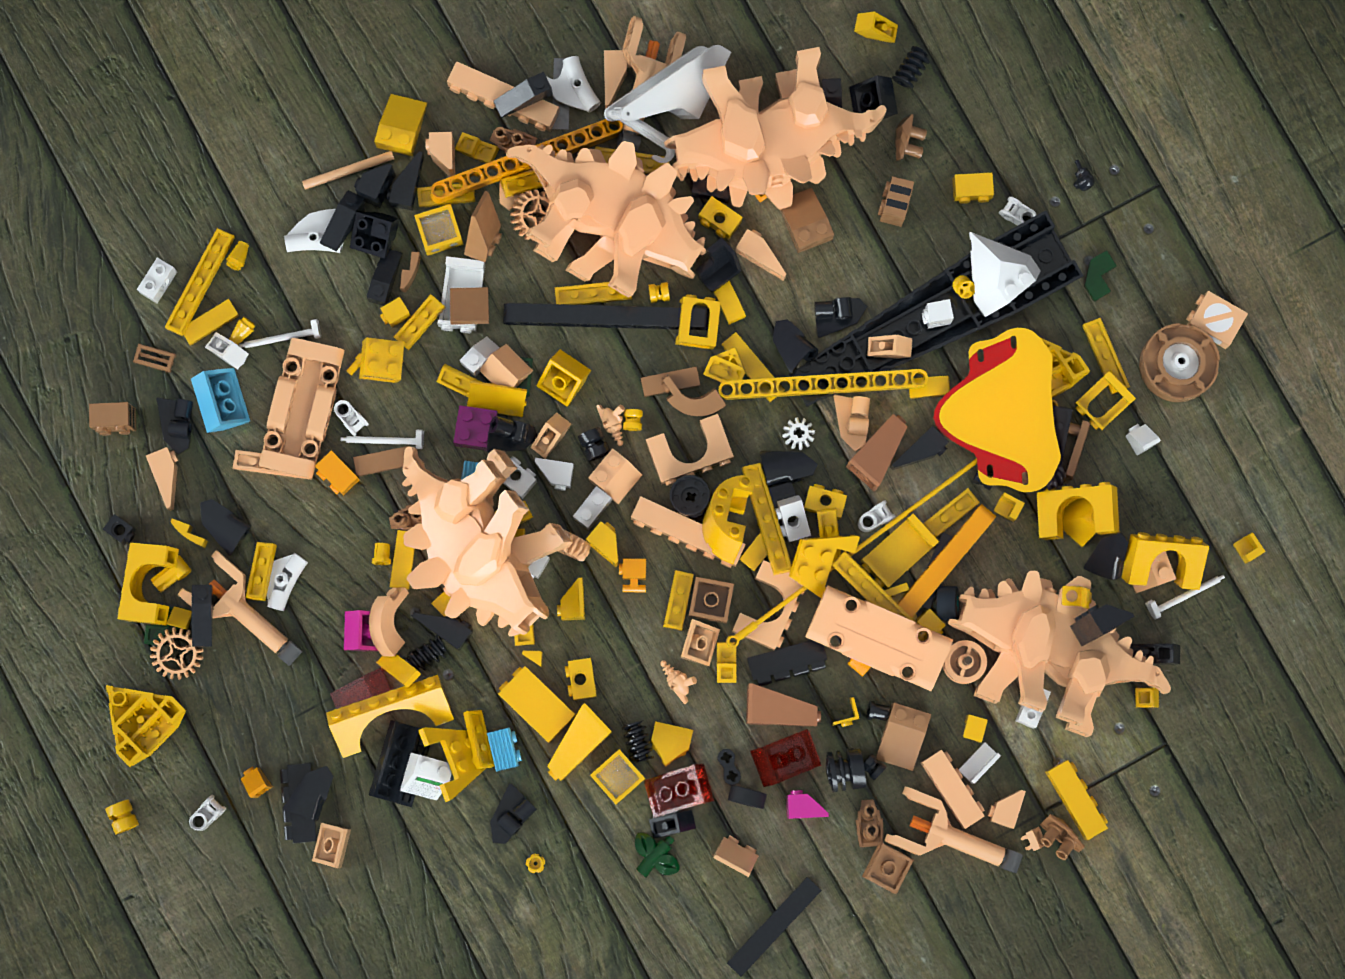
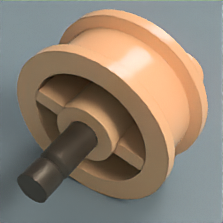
(965, 662)

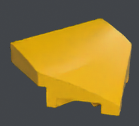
(725, 366)
(670, 741)

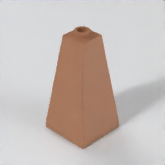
(876, 455)
(774, 708)

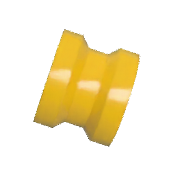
(963, 291)

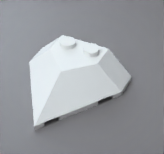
(999, 273)

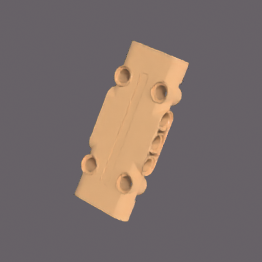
(301, 408)
(879, 638)

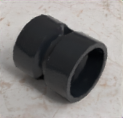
(594, 444)

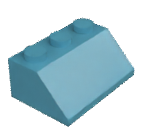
(220, 399)

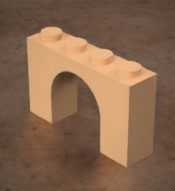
(671, 469)
(769, 633)

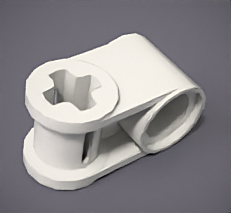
(1017, 212)
(352, 419)
(878, 515)
(207, 812)

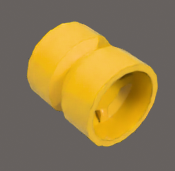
(122, 816)

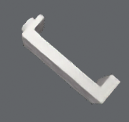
(459, 274)

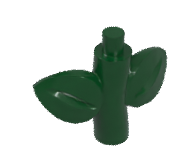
(655, 855)

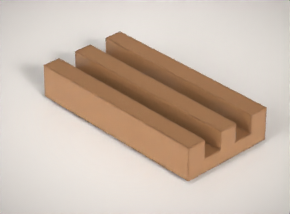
(170, 362)

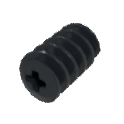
(910, 67)
(427, 654)
(637, 742)

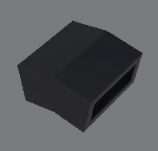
(781, 492)

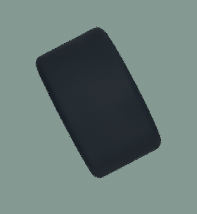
(948, 603)

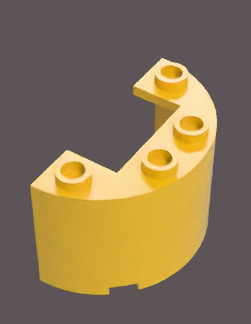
(721, 535)

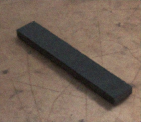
(774, 926)

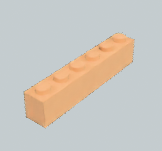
(487, 89)
(676, 527)

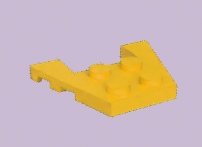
(815, 559)
(459, 757)

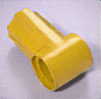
(170, 575)

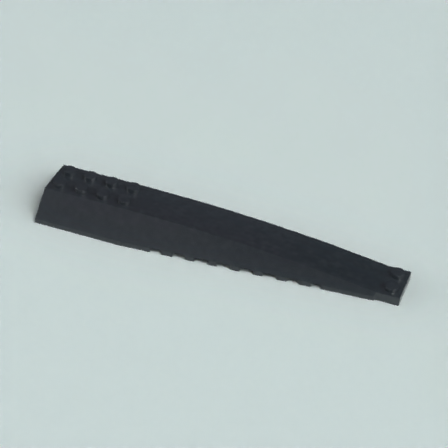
(905, 319)

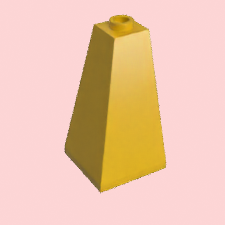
(580, 740)

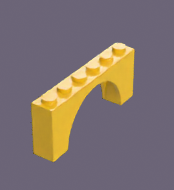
(423, 696)

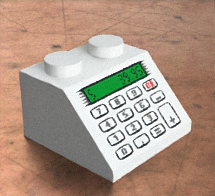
(425, 776)

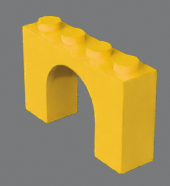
(1053, 503)
(1145, 548)
(141, 560)

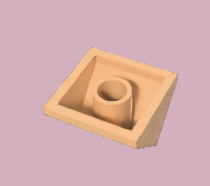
(505, 368)
(700, 643)
(331, 845)

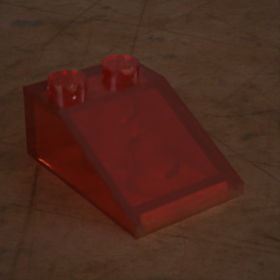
(362, 688)
(785, 758)
(679, 790)

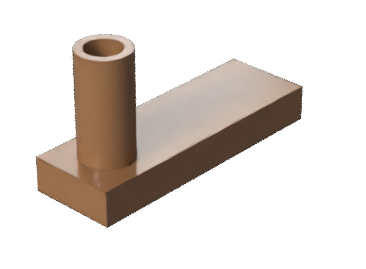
(1080, 431)

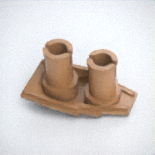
(903, 133)
(510, 138)
(404, 520)
(869, 825)
(1059, 830)

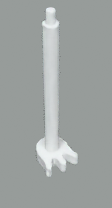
(314, 331)
(418, 441)
(1155, 610)

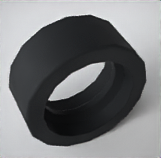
(747, 797)

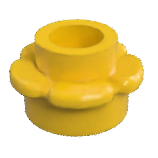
(535, 868)

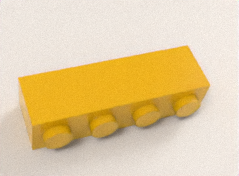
(1076, 799)

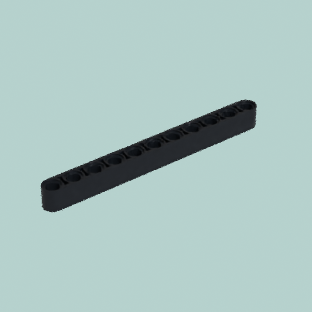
(601, 316)

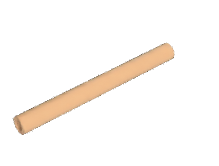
(347, 170)

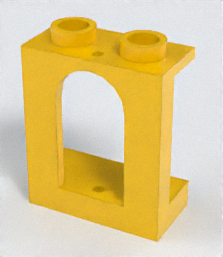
(695, 341)
(1083, 402)

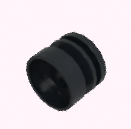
(690, 485)
(845, 769)

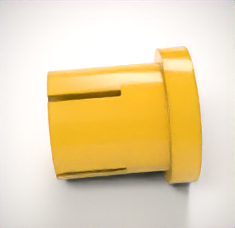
(381, 554)

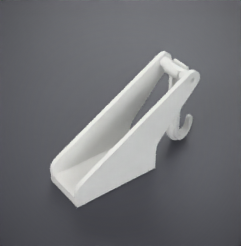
(673, 89)

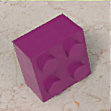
(473, 427)

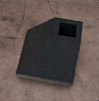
(374, 233)

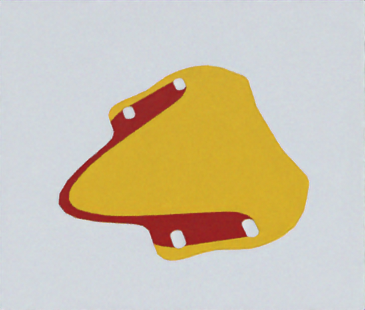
(1005, 411)

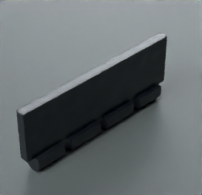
(785, 659)
(302, 828)

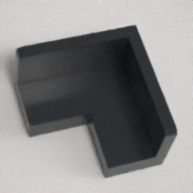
(720, 267)

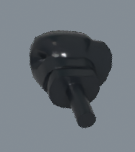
(1084, 178)

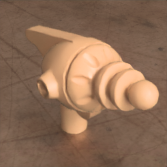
(612, 421)
(678, 681)

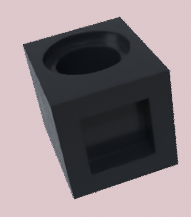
(112, 526)

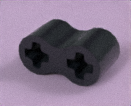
(729, 766)

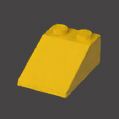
(400, 125)

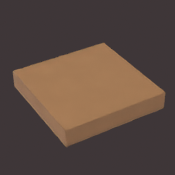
(469, 306)
(888, 868)

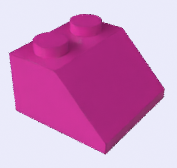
(357, 631)
(803, 806)

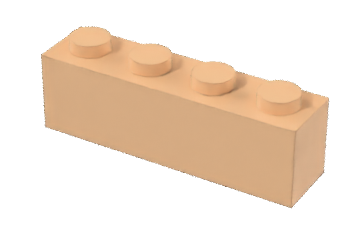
(952, 789)

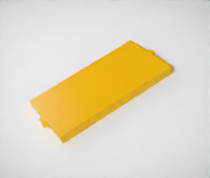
(497, 397)

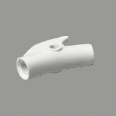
(565, 88)
(309, 227)
(282, 580)

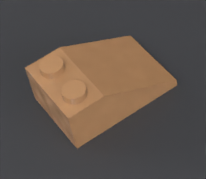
(807, 221)
(483, 230)
(903, 736)

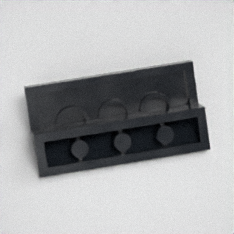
(398, 745)

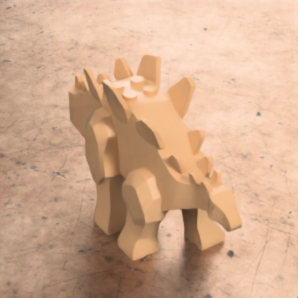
(770, 146)
(617, 202)
(474, 547)
(1036, 638)

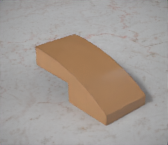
(409, 275)

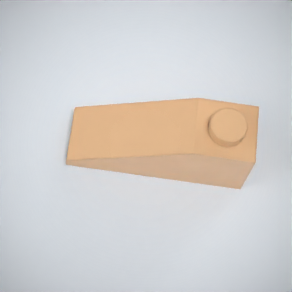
(614, 73)
(757, 251)
(165, 473)

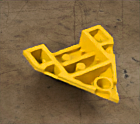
(1066, 368)
(141, 722)

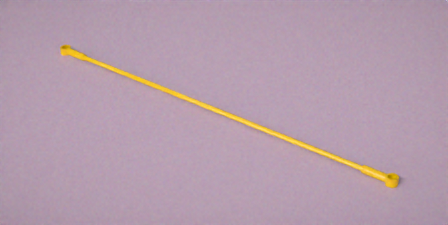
(753, 625)

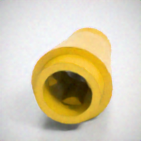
(238, 256)
(242, 330)

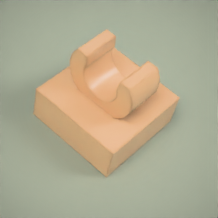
(1034, 837)

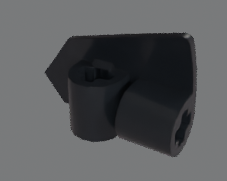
(837, 314)
(792, 344)
(175, 422)
(509, 435)
(786, 466)
(223, 525)
(1108, 556)
(310, 794)
(510, 815)

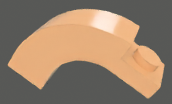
(381, 622)

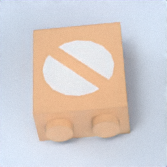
(1217, 318)

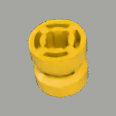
(654, 292)
(632, 420)

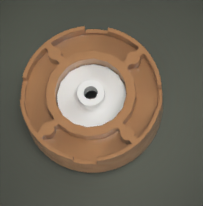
(1182, 380)

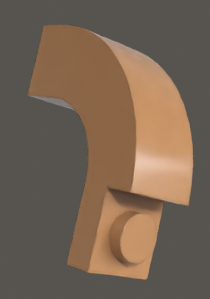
(699, 406)

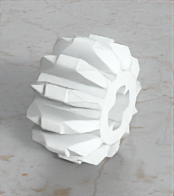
(802, 429)

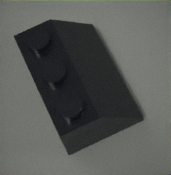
(1098, 622)

